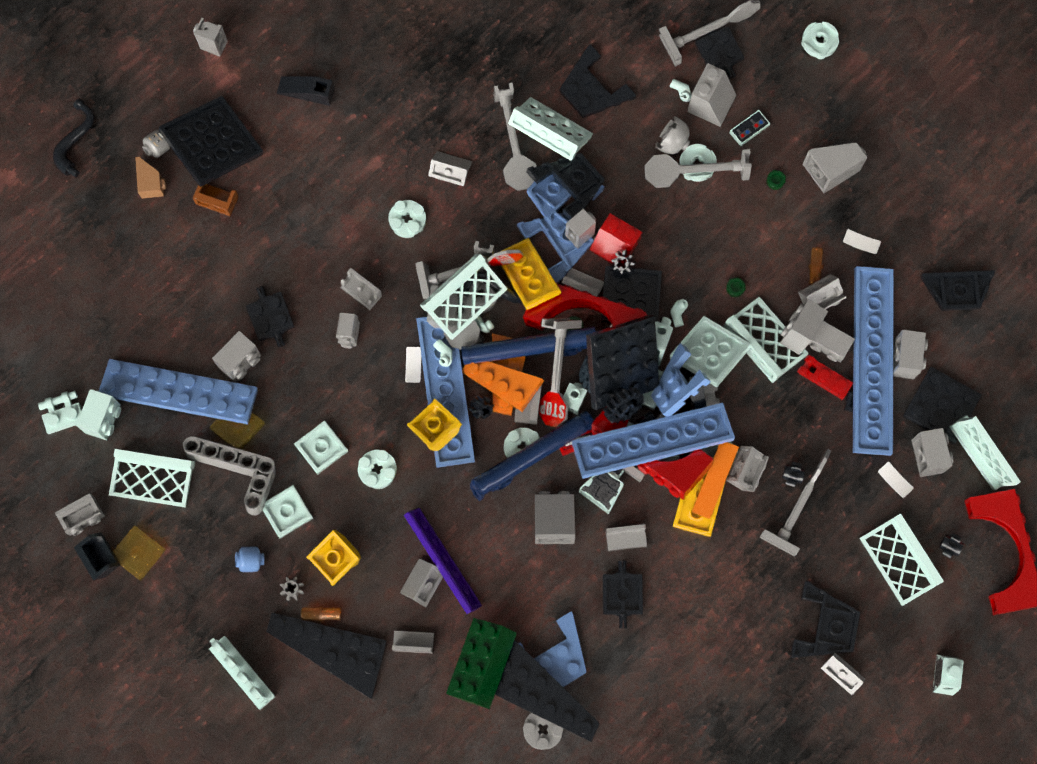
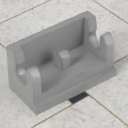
(360, 289)

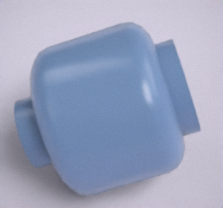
(249, 559)

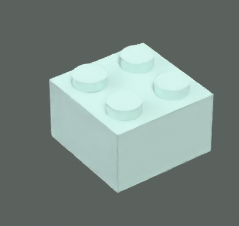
(99, 414)

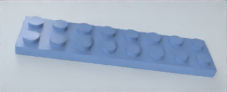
(447, 388)
(178, 391)
(652, 440)

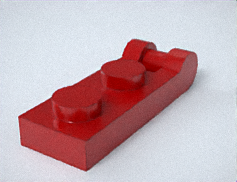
(825, 377)

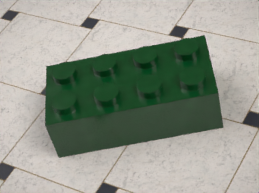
(481, 663)

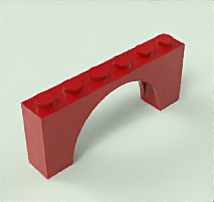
(570, 298)
(677, 475)
(1005, 511)

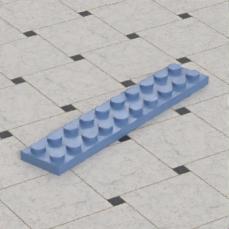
(873, 361)

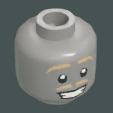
(155, 144)

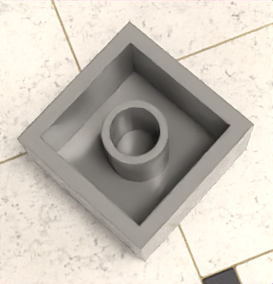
(802, 326)
(909, 354)
(237, 357)
(932, 452)

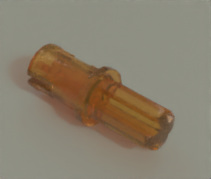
(815, 265)
(321, 613)

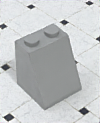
(712, 96)
(834, 164)
(554, 518)

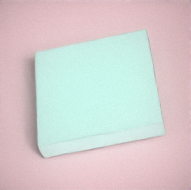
(321, 447)
(286, 511)

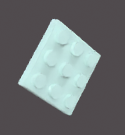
(713, 350)

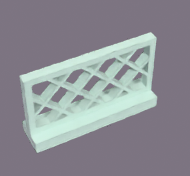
(540, 129)
(450, 287)
(757, 352)
(984, 452)
(154, 461)
(916, 550)

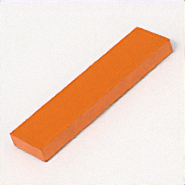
(715, 480)

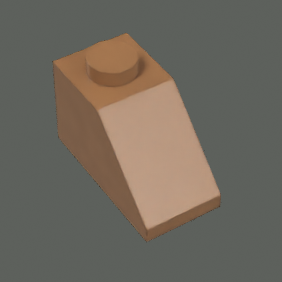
(149, 180)

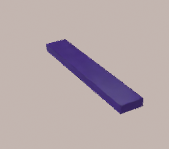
(443, 560)

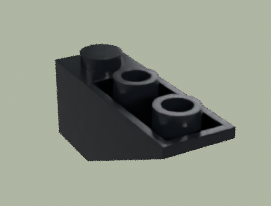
(307, 88)

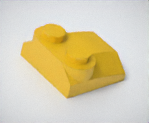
(435, 426)
(334, 556)

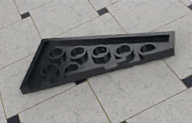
(342, 653)
(535, 690)

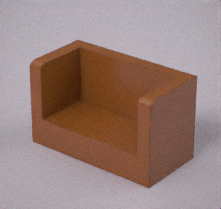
(216, 199)

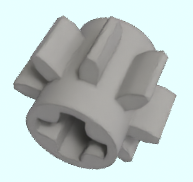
(286, 587)

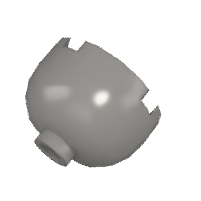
(674, 137)

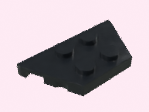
(958, 289)

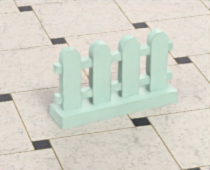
(241, 672)

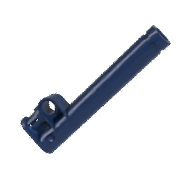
(525, 346)
(504, 472)

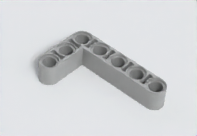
(236, 465)

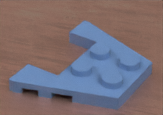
(549, 198)
(564, 247)
(673, 386)
(565, 659)

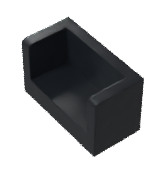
(97, 556)

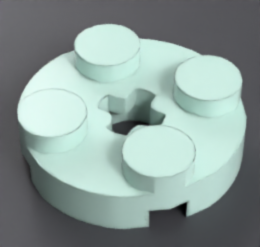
(819, 30)
(700, 152)
(413, 226)
(516, 437)
(371, 478)

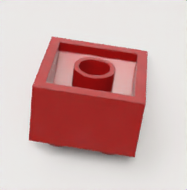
(613, 237)

